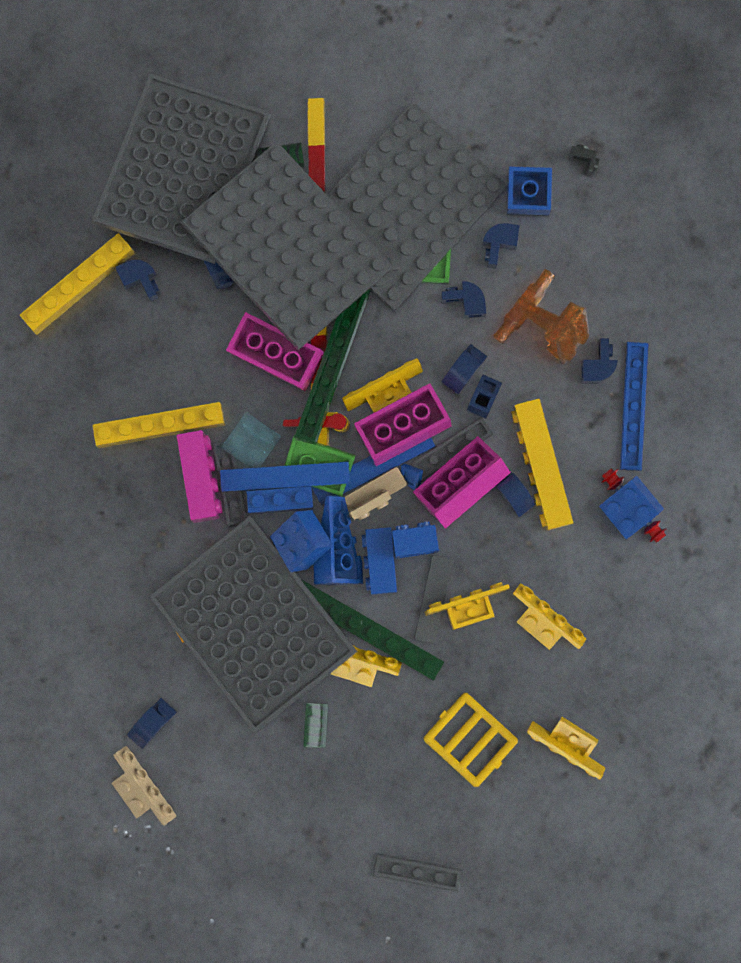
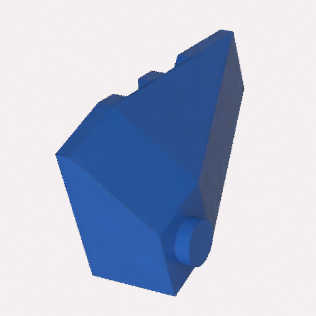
(340, 563)

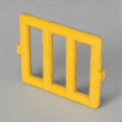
(480, 712)

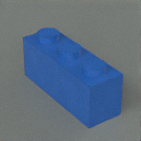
(280, 500)
(379, 561)

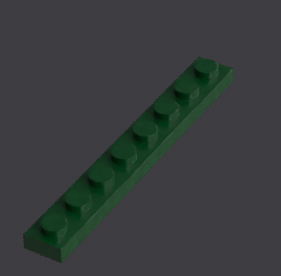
(330, 372)
(378, 635)

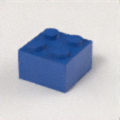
(529, 190)
(301, 541)
(415, 541)

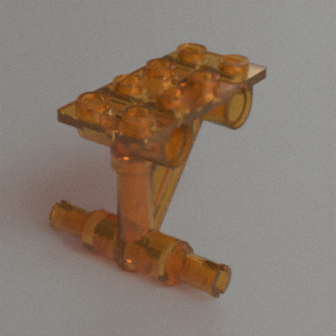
(563, 331)

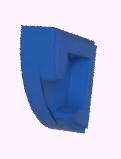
(412, 475)

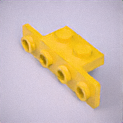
(384, 389)
(469, 609)
(544, 622)
(364, 665)
(570, 743)

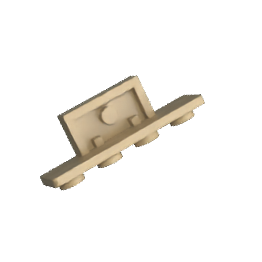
(374, 494)
(139, 790)

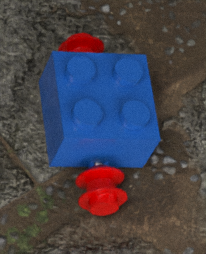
(632, 507)

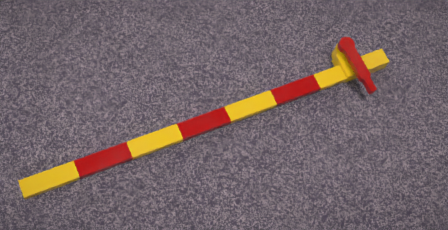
(316, 162)

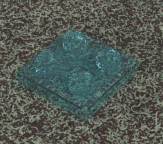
(251, 441)

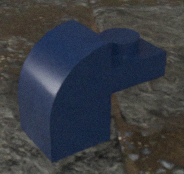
(499, 236)
(137, 272)
(471, 296)
(464, 368)
(599, 370)
(484, 396)
(515, 494)
(151, 723)

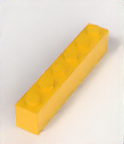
(77, 284)
(158, 425)
(543, 465)

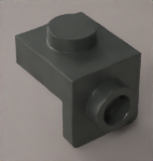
(583, 154)

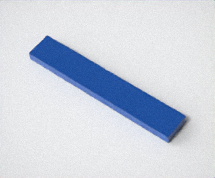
(634, 406)
(366, 470)
(285, 476)

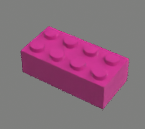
(273, 353)
(403, 424)
(198, 476)
(461, 482)

